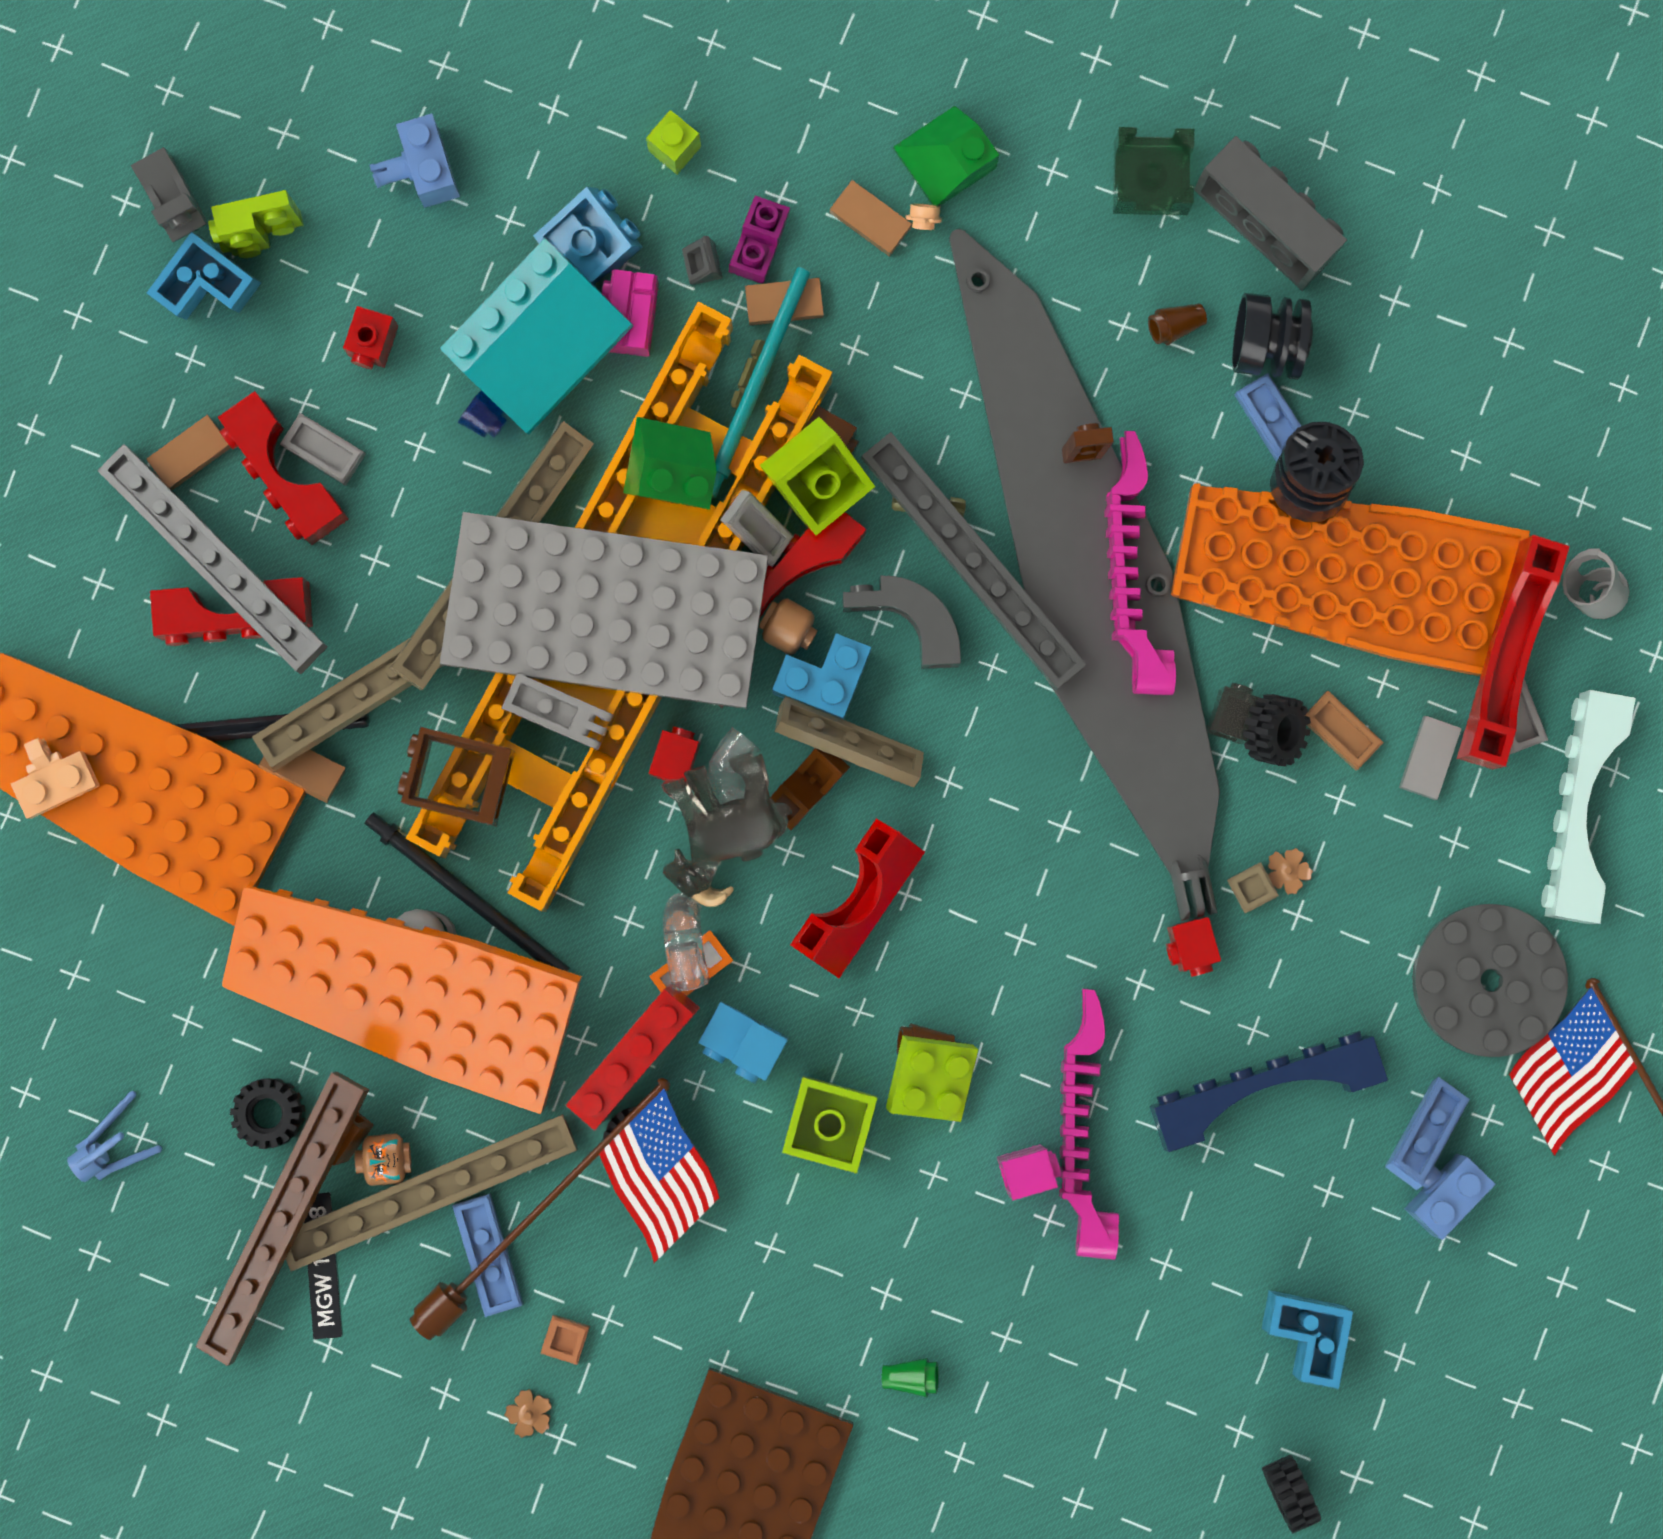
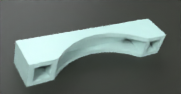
(1575, 885)

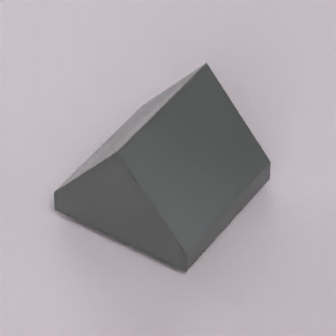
(702, 261)

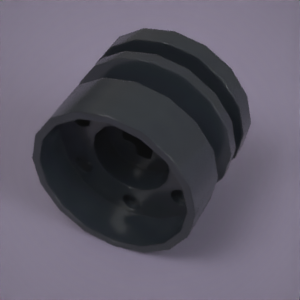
(1272, 336)
(1314, 489)

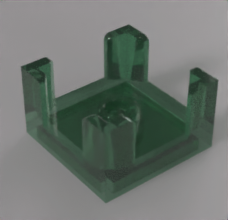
(1152, 173)

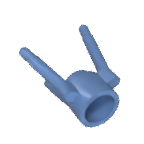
(92, 1158)

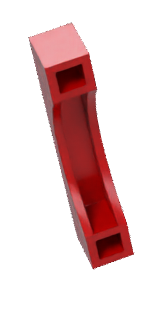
(810, 554)
(1497, 697)

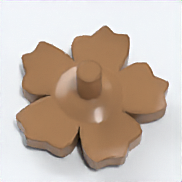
(1289, 870)
(529, 1413)

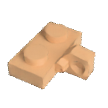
(52, 779)

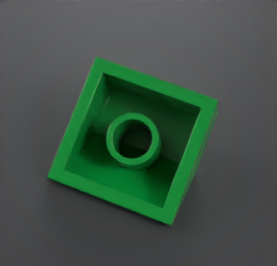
(671, 464)

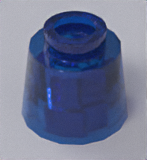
(483, 416)

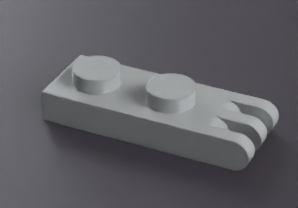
(555, 710)

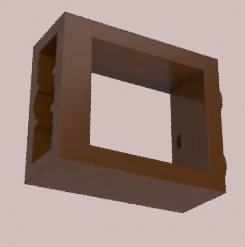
(496, 785)

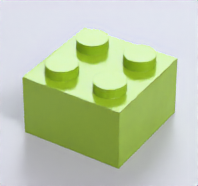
(817, 475)
(829, 1124)

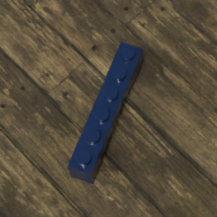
(1186, 1117)

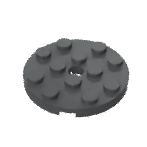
(1529, 987)

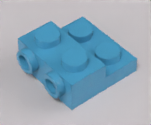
(592, 234)

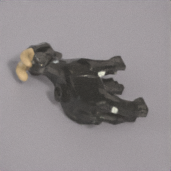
(722, 830)

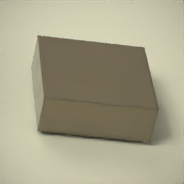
(1252, 887)

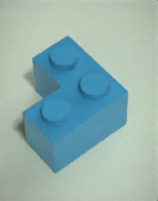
(199, 270)
(825, 687)
(743, 1041)
(1320, 1331)

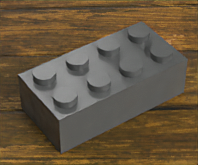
(1270, 212)

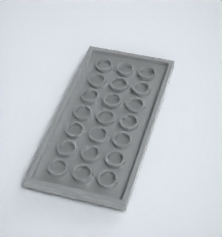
(604, 610)

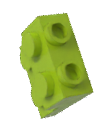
(244, 224)

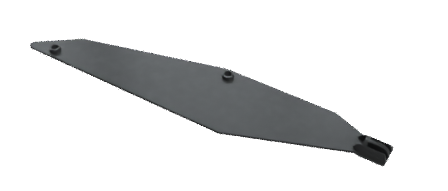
(1145, 742)

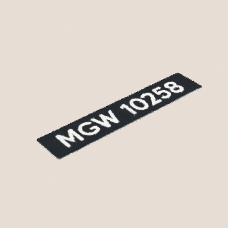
(324, 1282)

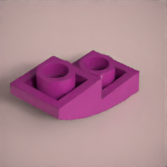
(759, 239)

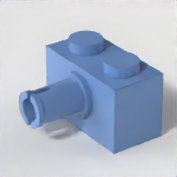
(421, 161)
(1449, 1196)

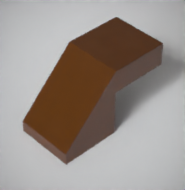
(809, 784)

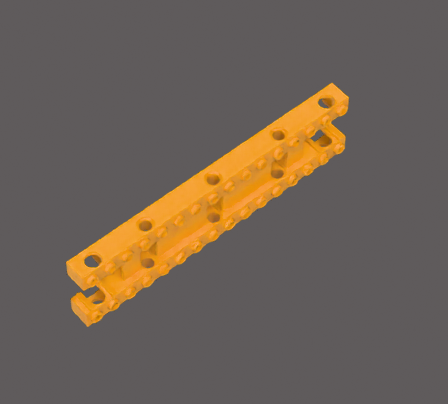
(581, 795)

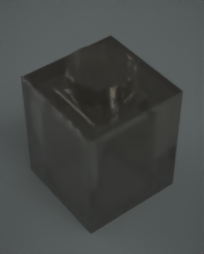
(1230, 713)

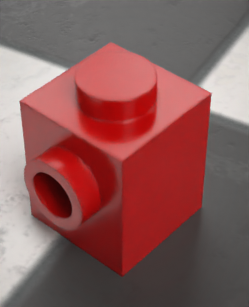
(370, 338)
(1193, 946)

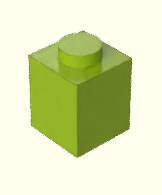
(673, 142)

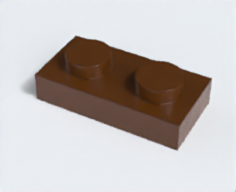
(1087, 443)

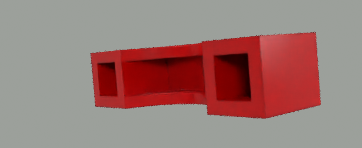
(256, 432)
(182, 615)
(884, 865)
(632, 1056)

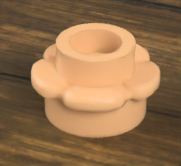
(924, 216)

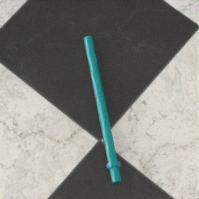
(759, 376)

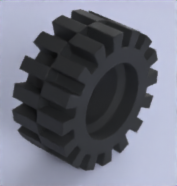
(1277, 730)
(244, 1113)
(1291, 1494)

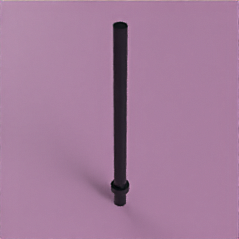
(391, 835)

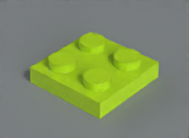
(931, 1078)

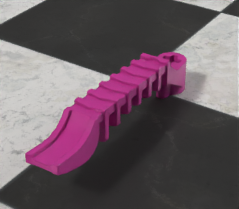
(1151, 668)
(1096, 1230)

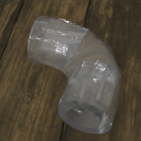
(724, 781)
(684, 943)

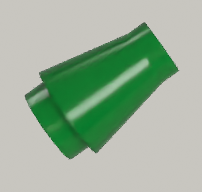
(912, 1377)

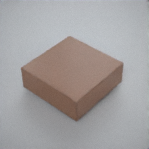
(565, 1339)

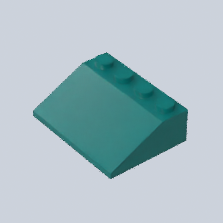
(536, 336)

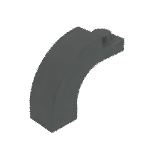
(170, 194)
(921, 608)

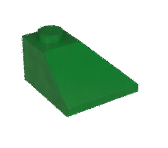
(947, 155)

